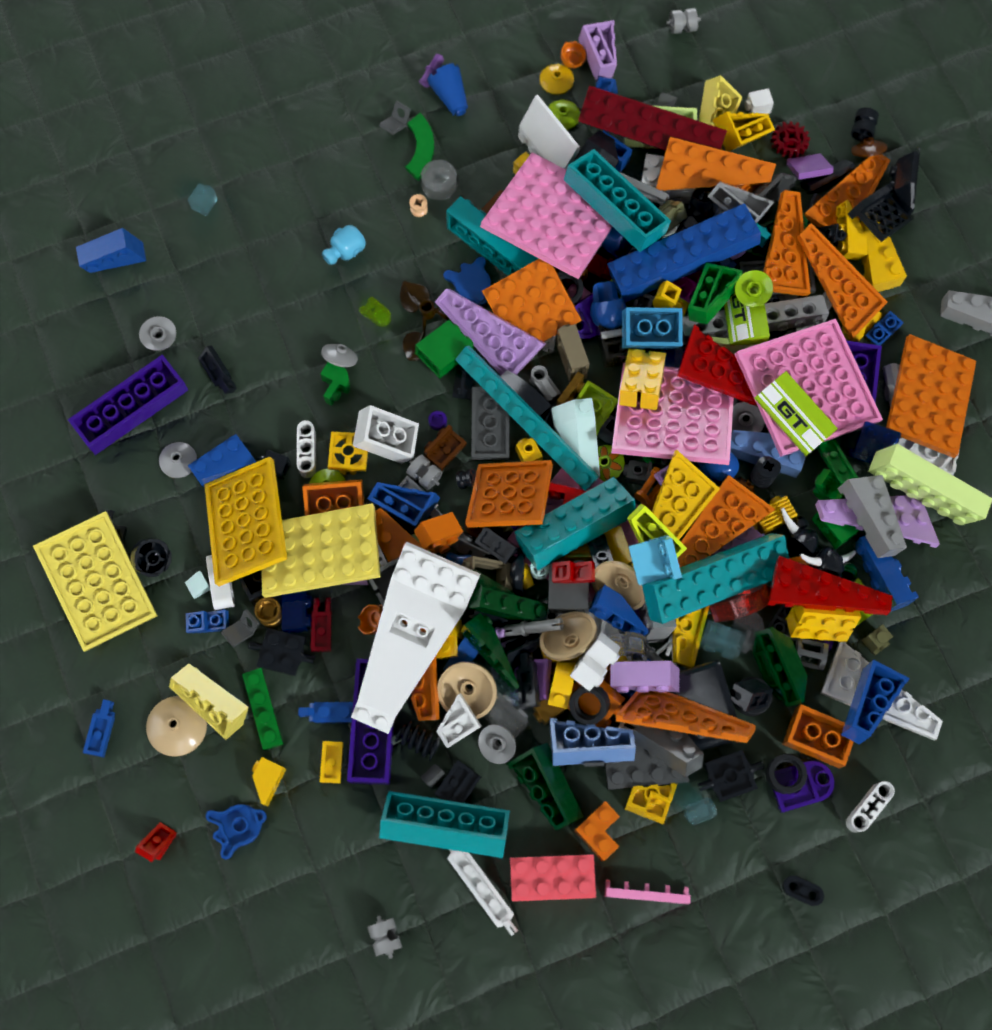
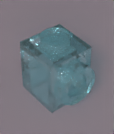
(700, 811)

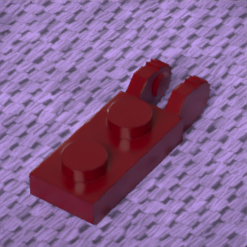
(321, 627)

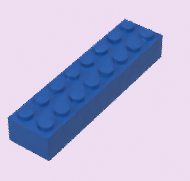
(685, 252)

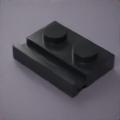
(457, 783)

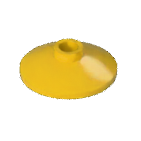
(553, 84)

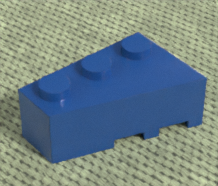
(110, 251)
(221, 460)
(404, 503)

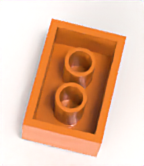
(332, 496)
(818, 736)

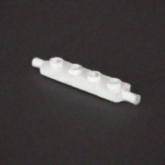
(482, 889)

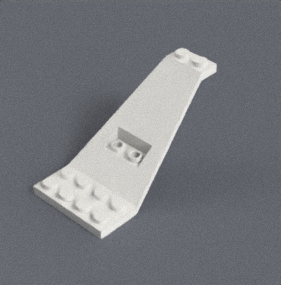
(427, 595)

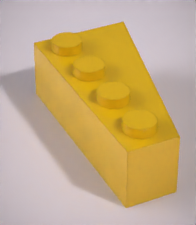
(882, 263)

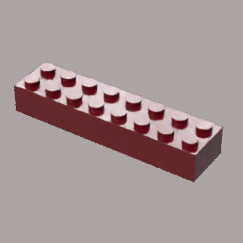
(644, 122)

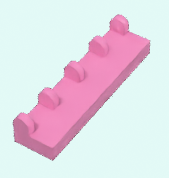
(646, 895)

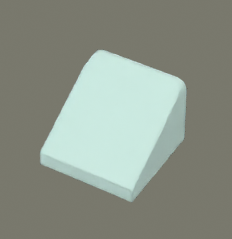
(197, 585)

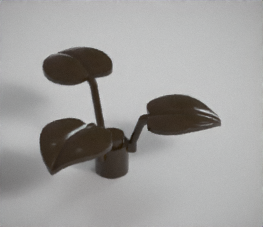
(412, 298)

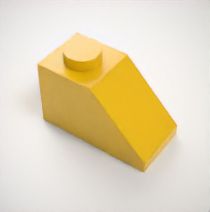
(267, 779)

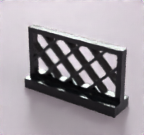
(873, 204)

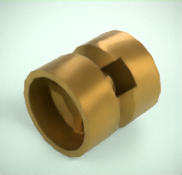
(268, 612)

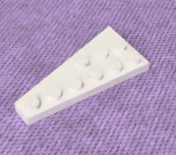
(904, 712)

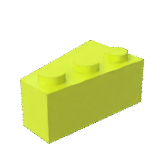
(648, 527)

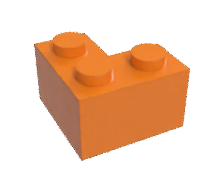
(439, 533)
(593, 831)

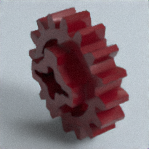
(791, 141)

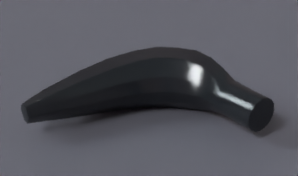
(517, 573)

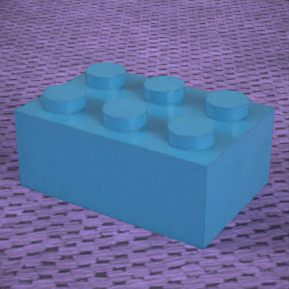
(652, 328)

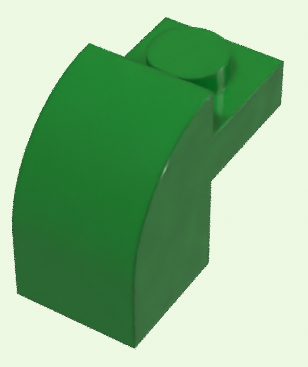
(337, 379)
(827, 487)

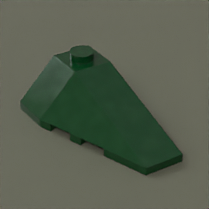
(485, 640)

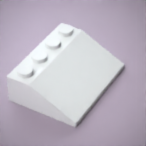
(546, 135)

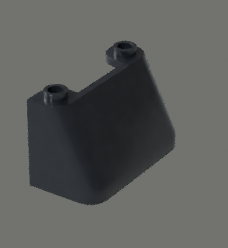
(707, 687)

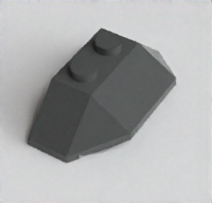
(774, 188)

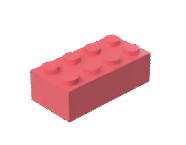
(552, 878)

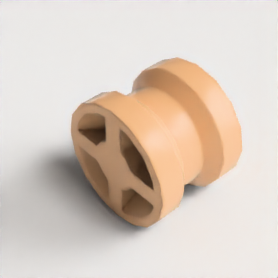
(418, 210)

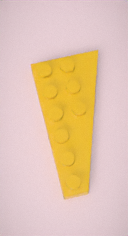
(682, 495)
(688, 636)

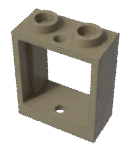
(572, 351)
(502, 569)

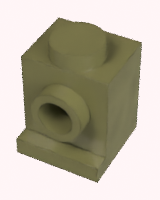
(877, 640)

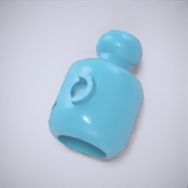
(345, 244)

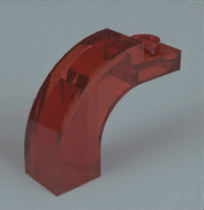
(741, 604)

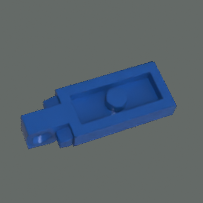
(328, 712)
(100, 730)

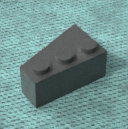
(670, 746)

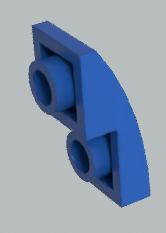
(884, 329)
(207, 621)

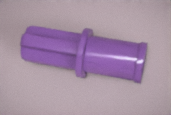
(435, 64)

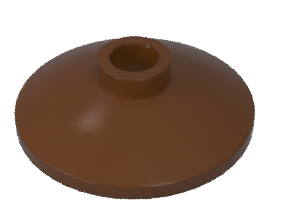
(869, 148)

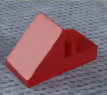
(563, 492)
(156, 842)

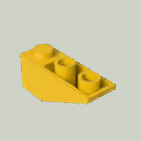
(855, 243)

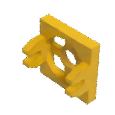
(334, 464)

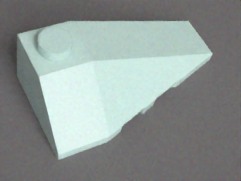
(577, 428)

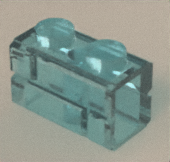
(722, 639)

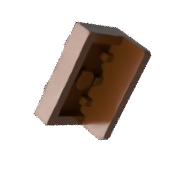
(444, 447)

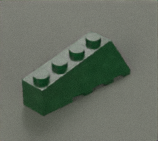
(498, 600)
(547, 786)

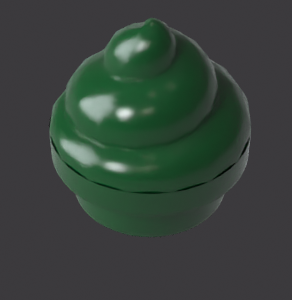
(850, 571)

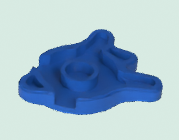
(470, 281)
(237, 827)

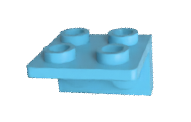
(655, 560)

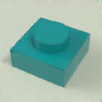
(764, 235)

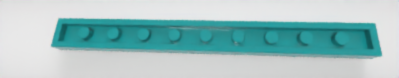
(527, 418)

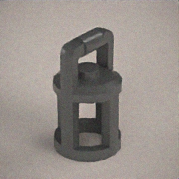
(821, 656)

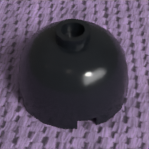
(150, 557)

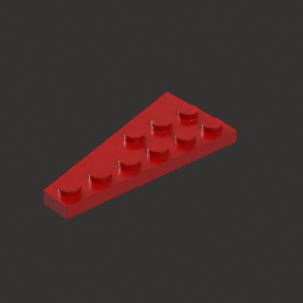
(713, 367)
(815, 589)

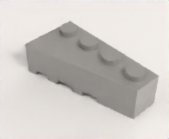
(875, 513)

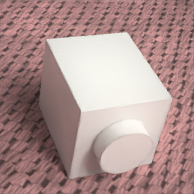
(759, 102)

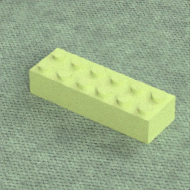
(930, 485)

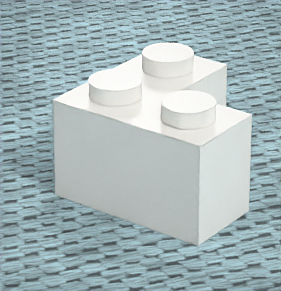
(593, 663)

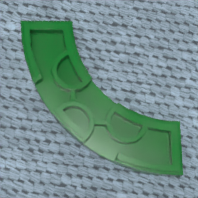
(424, 148)

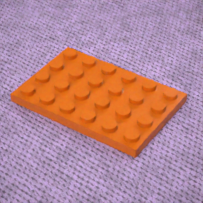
(931, 395)

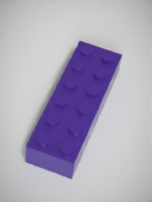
(128, 404)
(369, 748)

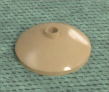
(621, 579)
(573, 640)
(454, 682)
(184, 736)

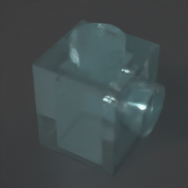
(202, 199)

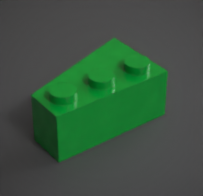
(712, 292)

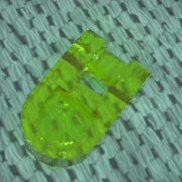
(380, 316)

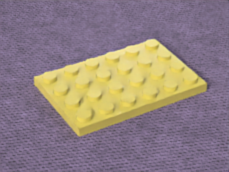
(325, 551)
(95, 581)

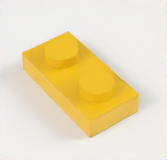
(331, 762)

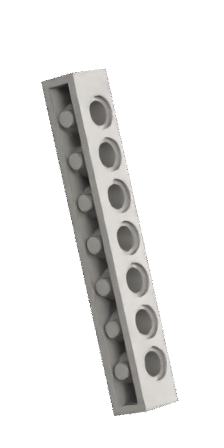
(778, 311)

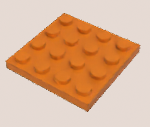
(533, 300)
(509, 494)

